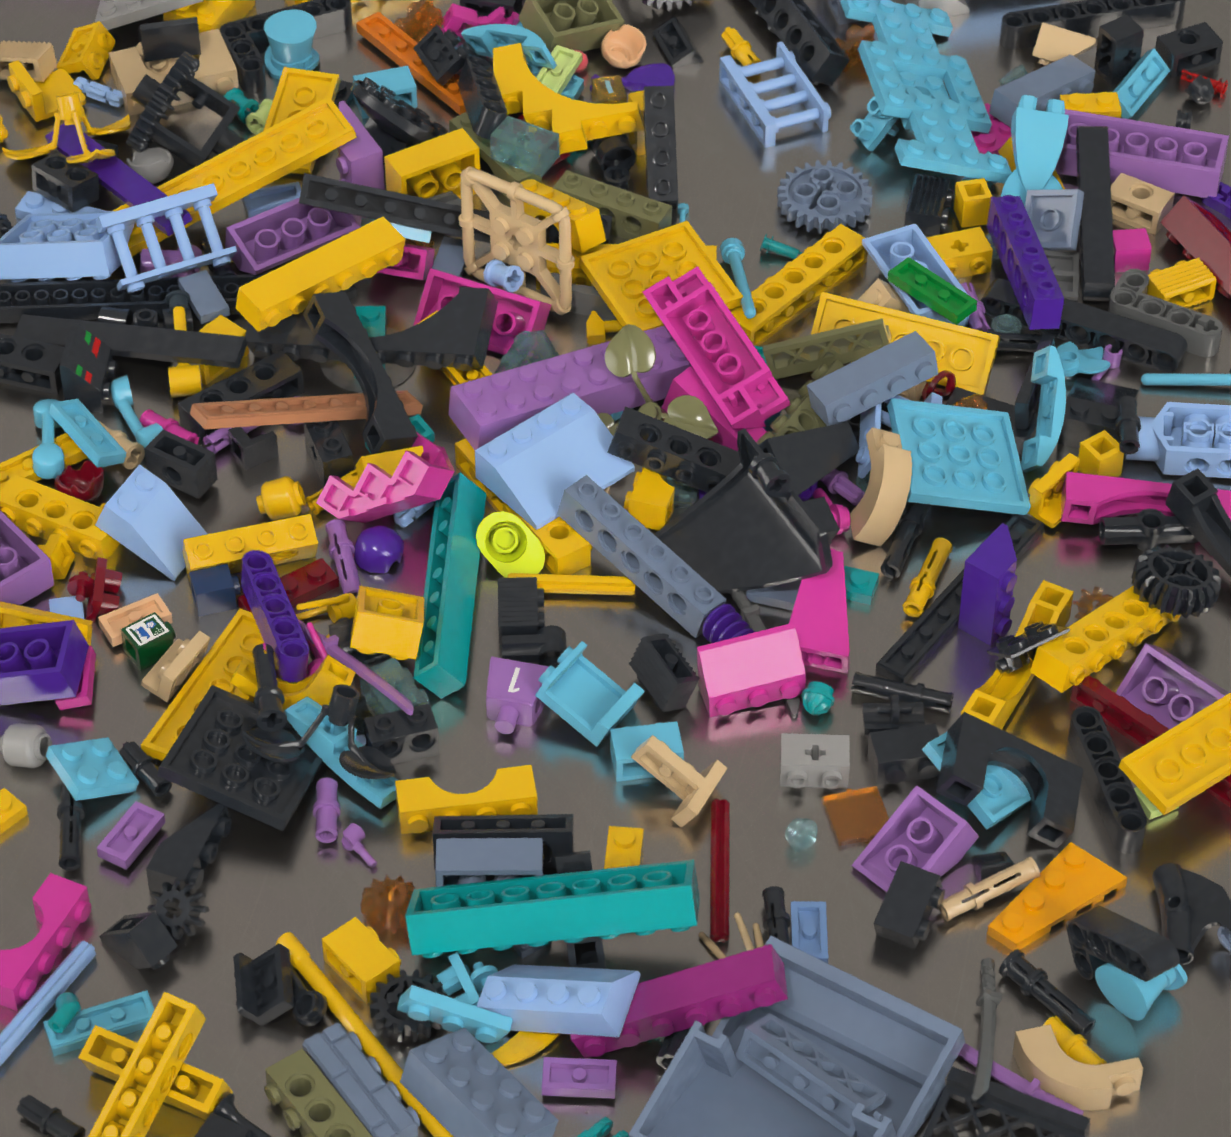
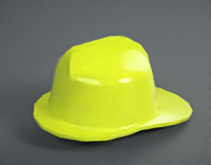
(509, 544)

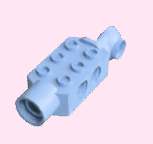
(1187, 439)

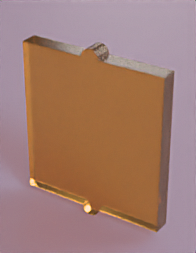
(856, 814)

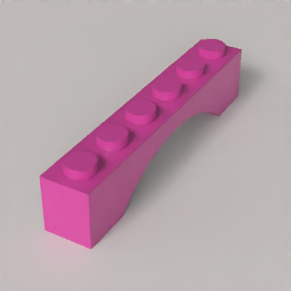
(1096, 496)

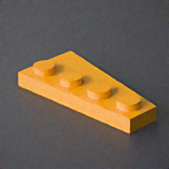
(1055, 896)

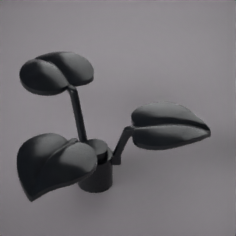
(344, 709)

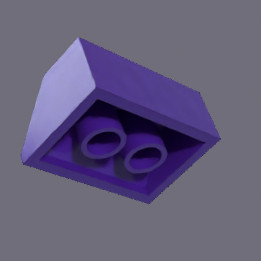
(989, 588)

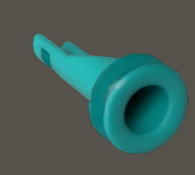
(779, 248)

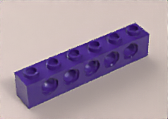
(1025, 263)

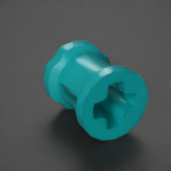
(242, 102)

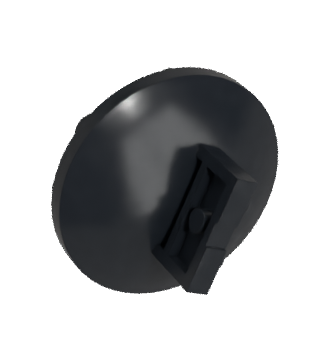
(393, 121)

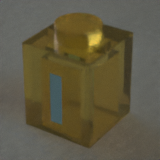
(608, 90)

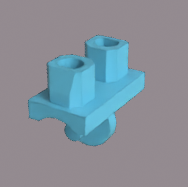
(874, 126)
(460, 976)

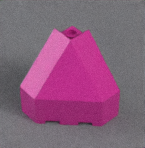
(379, 494)

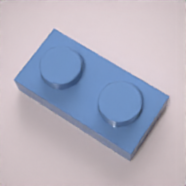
(809, 928)

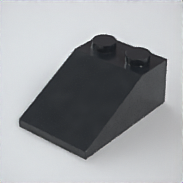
(1090, 410)

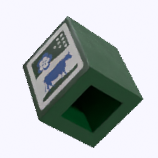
(147, 640)

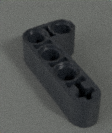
(1107, 937)

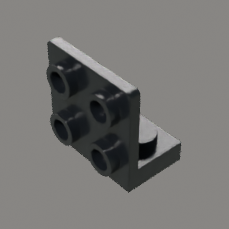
(443, 53)

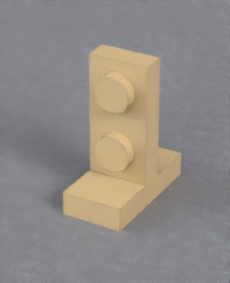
(679, 777)

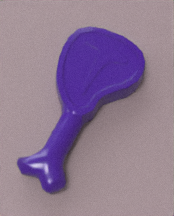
(648, 75)

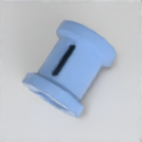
(499, 274)

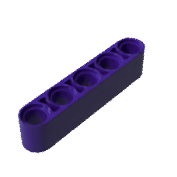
(274, 615)

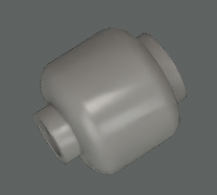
(25, 745)

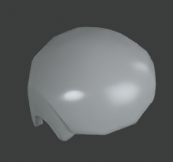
(152, 164)

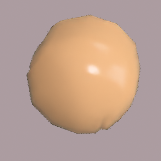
(624, 47)

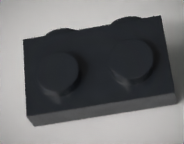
(264, 984)

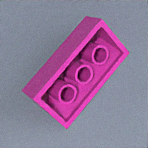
(512, 316)

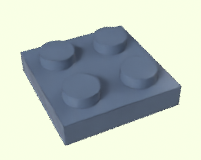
(1055, 217)

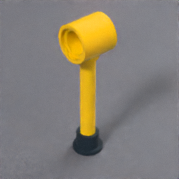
(183, 378)

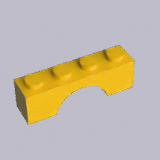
(585, 219)
(651, 499)
(507, 794)

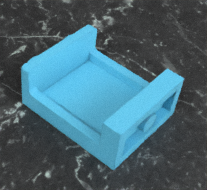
(586, 695)

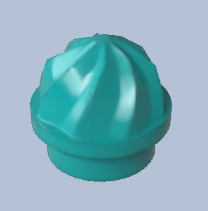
(818, 698)

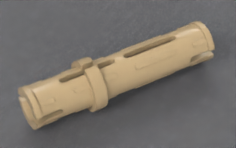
(1023, 870)

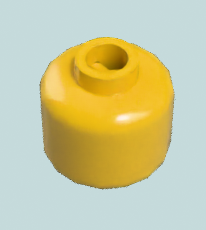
(281, 498)

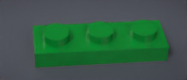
(932, 290)

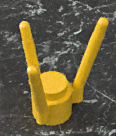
(336, 607)

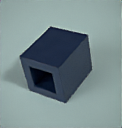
(214, 590)

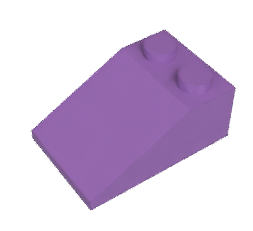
(361, 158)
(919, 834)

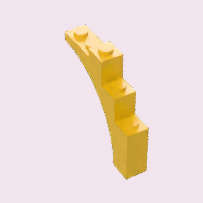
(542, 107)

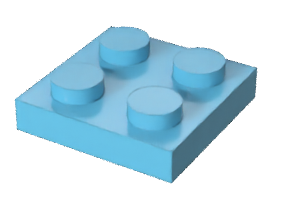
(92, 769)

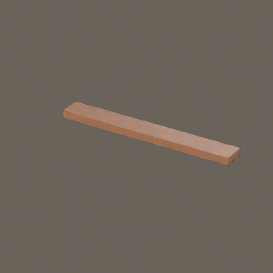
(290, 410)

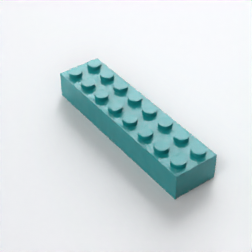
(553, 908)

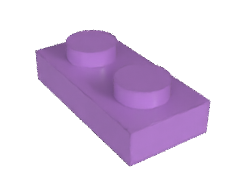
(131, 835)
(579, 1077)

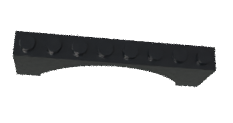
(449, 338)

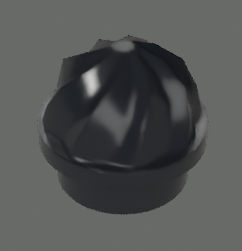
(1200, 90)

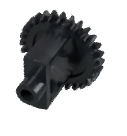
(157, 99)

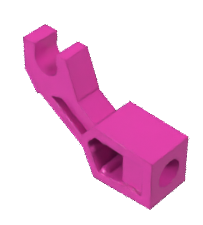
(458, 16)

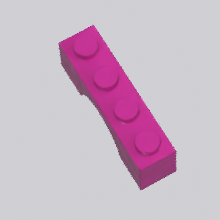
(59, 909)

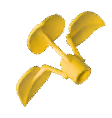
(73, 113)

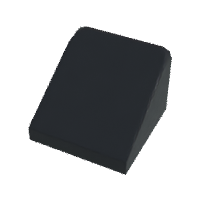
(991, 863)

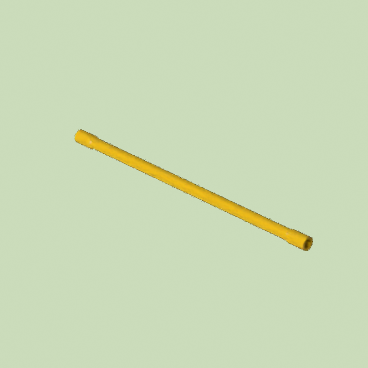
(302, 961)

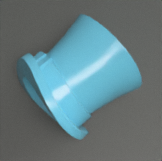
(290, 42)
(1132, 995)

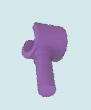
(1113, 358)
(351, 841)

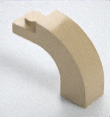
(887, 489)
(1074, 1082)

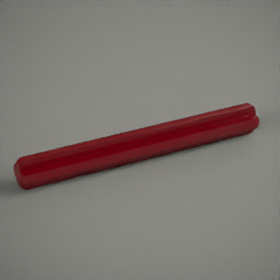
(719, 870)

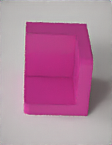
(1131, 249)

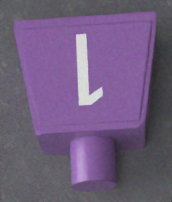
(512, 693)

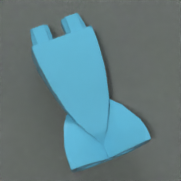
(1036, 146)

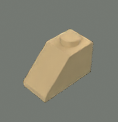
(1057, 43)

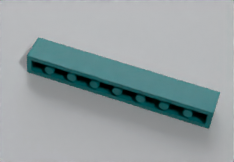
(450, 588)

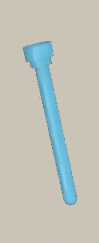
(733, 254)
(1185, 379)

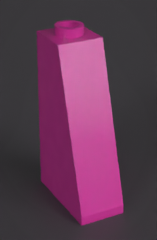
(690, 384)
(822, 618)

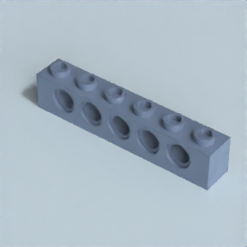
(639, 554)

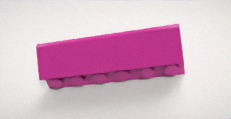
(717, 349)

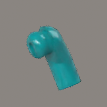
(67, 1008)

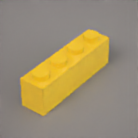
(191, 1090)

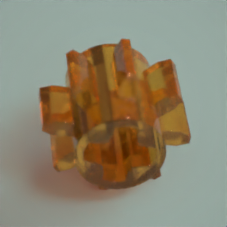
(1085, 602)

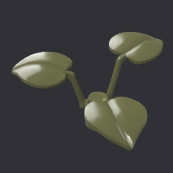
(634, 353)

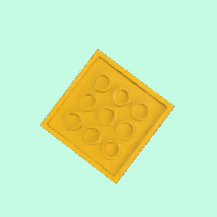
(635, 265)

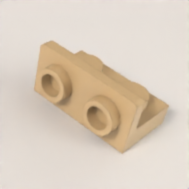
(176, 666)

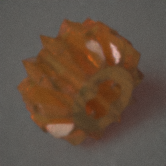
(386, 903)

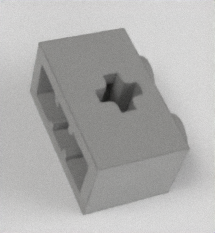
(814, 760)

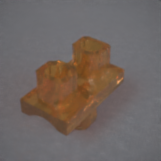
(420, 19)
(853, 39)

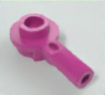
(839, 512)

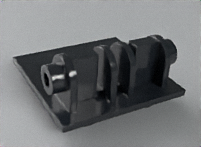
(1015, 650)

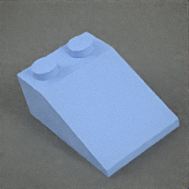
(150, 521)

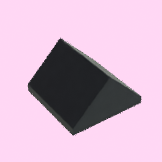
(169, 39)

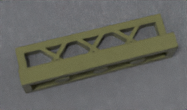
(811, 351)

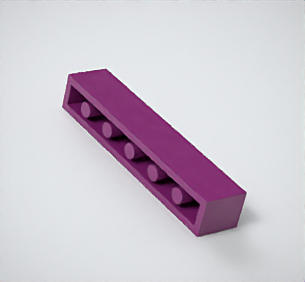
(698, 994)

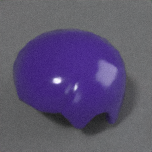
(378, 549)

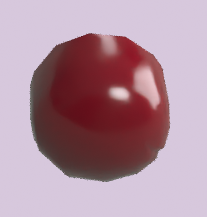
(81, 483)

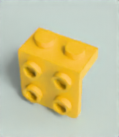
(40, 97)

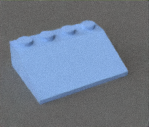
(58, 247)
(546, 456)

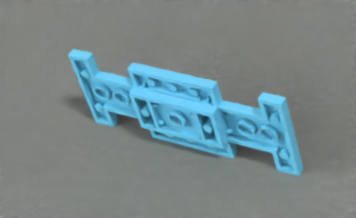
(909, 85)

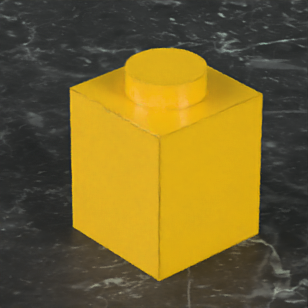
(972, 202)
(1100, 456)

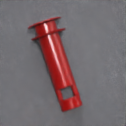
(1219, 86)

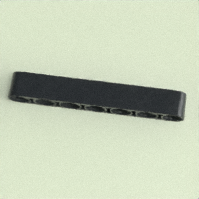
(1022, 27)
(1096, 214)
(1097, 328)

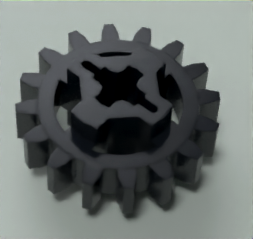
(385, 1004)

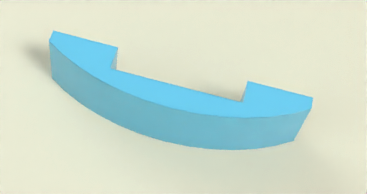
(490, 36)
(1048, 373)

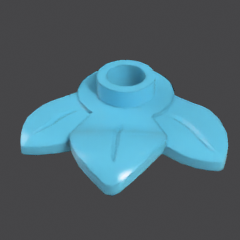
(1081, 361)

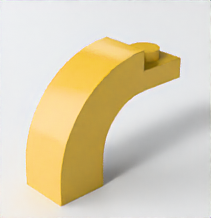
(317, 686)

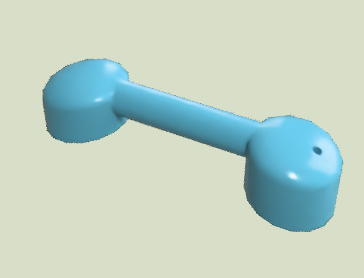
(123, 401)
(47, 457)

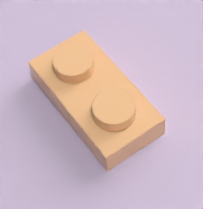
(116, 620)

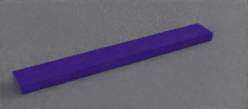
(115, 175)

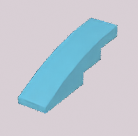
(329, 742)

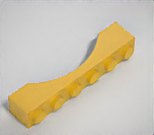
(1003, 691)

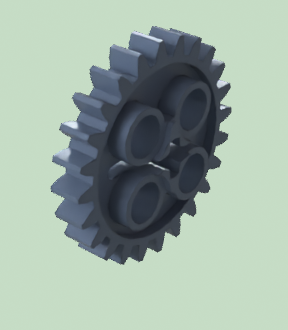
(824, 196)

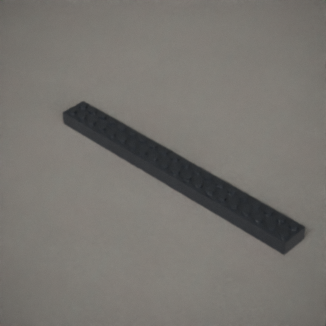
(85, 298)

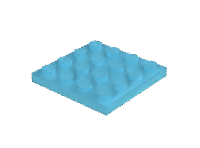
(960, 456)

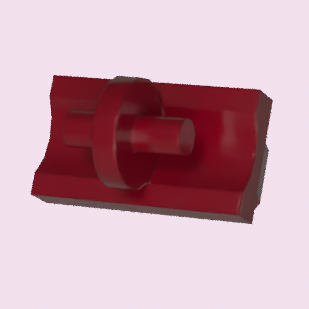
(93, 589)

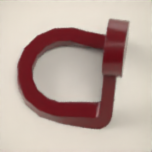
(950, 386)

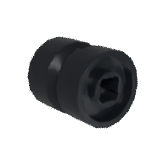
(613, 151)

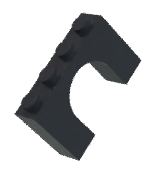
(1049, 779)

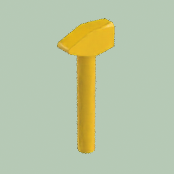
(597, 328)

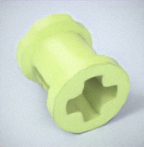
(257, 120)

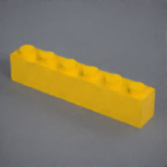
(324, 270)

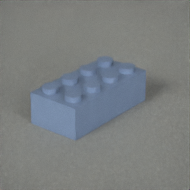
(473, 1090)

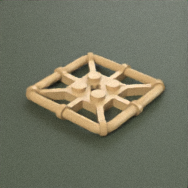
(529, 247)

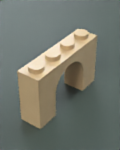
(215, 70)

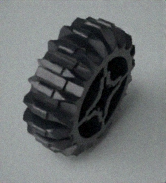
(1176, 581)

